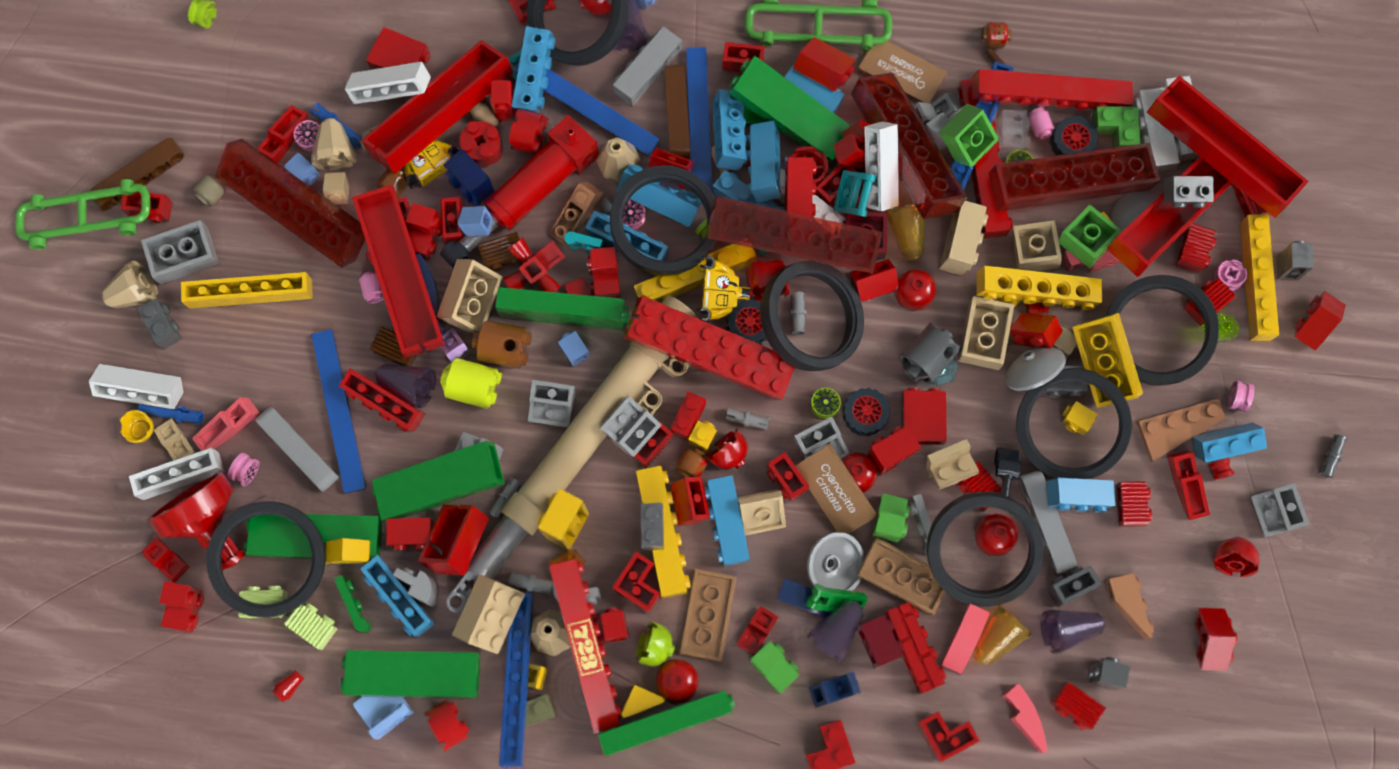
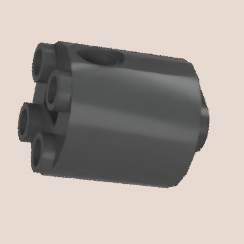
(929, 354)

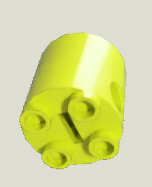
(470, 383)

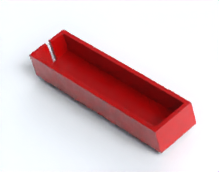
(436, 110)
(1227, 146)
(1161, 224)
(398, 271)
(708, 348)

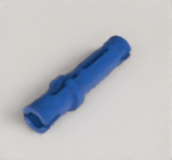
(325, 114)
(180, 413)

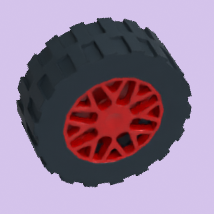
(1074, 136)
(746, 321)
(866, 412)

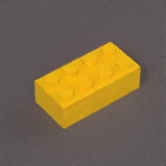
(1107, 352)
(563, 519)

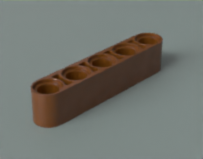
(677, 110)
(141, 170)

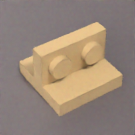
(951, 465)
(762, 512)

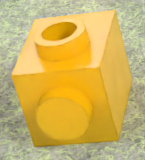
(1078, 418)
(703, 436)

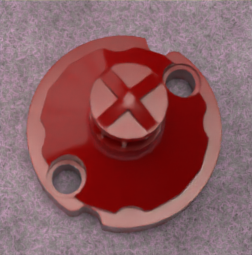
(197, 515)

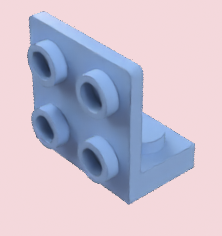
(382, 713)

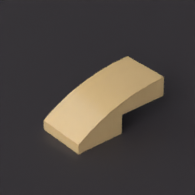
(174, 440)

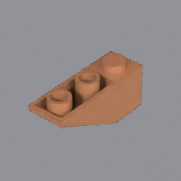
(576, 210)
(1126, 598)

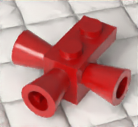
(534, 266)

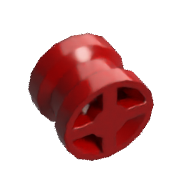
(1221, 469)

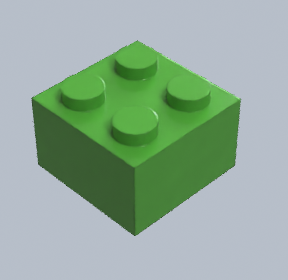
(969, 135)
(1089, 236)

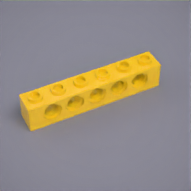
(1088, 288)

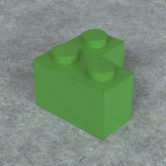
(1119, 122)
(890, 518)
(774, 667)

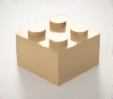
(1036, 246)

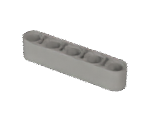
(297, 448)
(1052, 531)

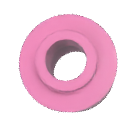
(1041, 123)
(370, 287)

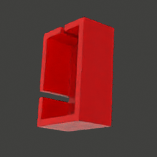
(457, 536)

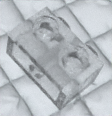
(1013, 131)

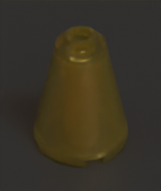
(908, 230)
(1000, 636)

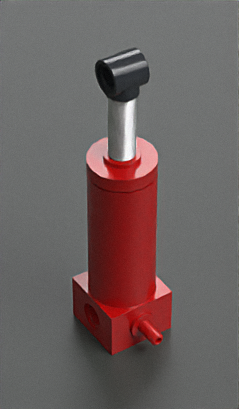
(567, 151)

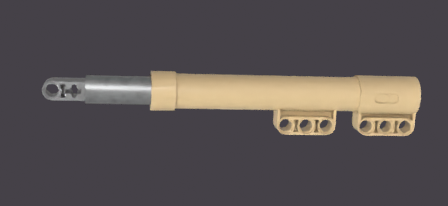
(569, 456)

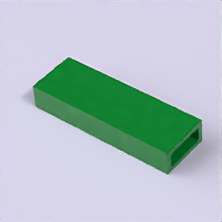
(790, 107)
(562, 308)
(438, 481)
(280, 538)
(411, 674)
(666, 723)

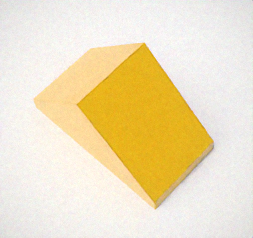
(347, 551)
(536, 676)
(640, 701)

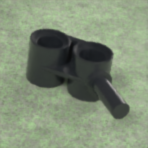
(1007, 467)

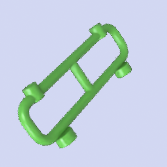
(868, 7)
(126, 225)

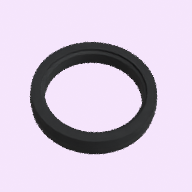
(596, 51)
(639, 180)
(850, 302)
(1206, 309)
(1093, 470)
(217, 542)
(989, 597)

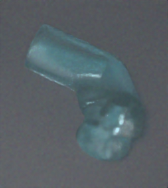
(948, 374)

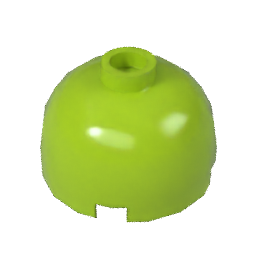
(654, 645)

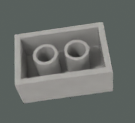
(180, 252)

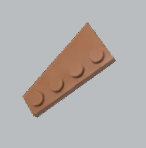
(1174, 428)

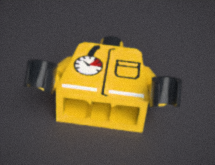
(429, 163)
(720, 290)

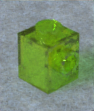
(1227, 328)

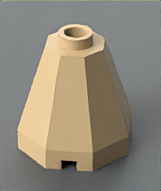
(332, 147)
(616, 157)
(130, 287)
(550, 643)

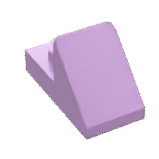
(454, 345)

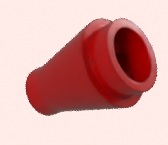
(286, 687)

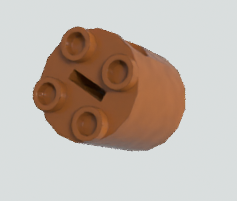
(494, 344)

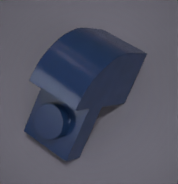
(834, 689)

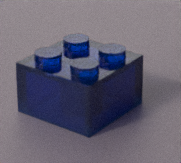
(468, 178)

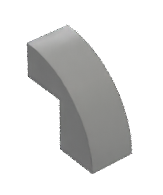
(947, 104)

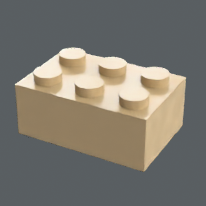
(963, 238)
(469, 295)
(986, 333)
(488, 614)

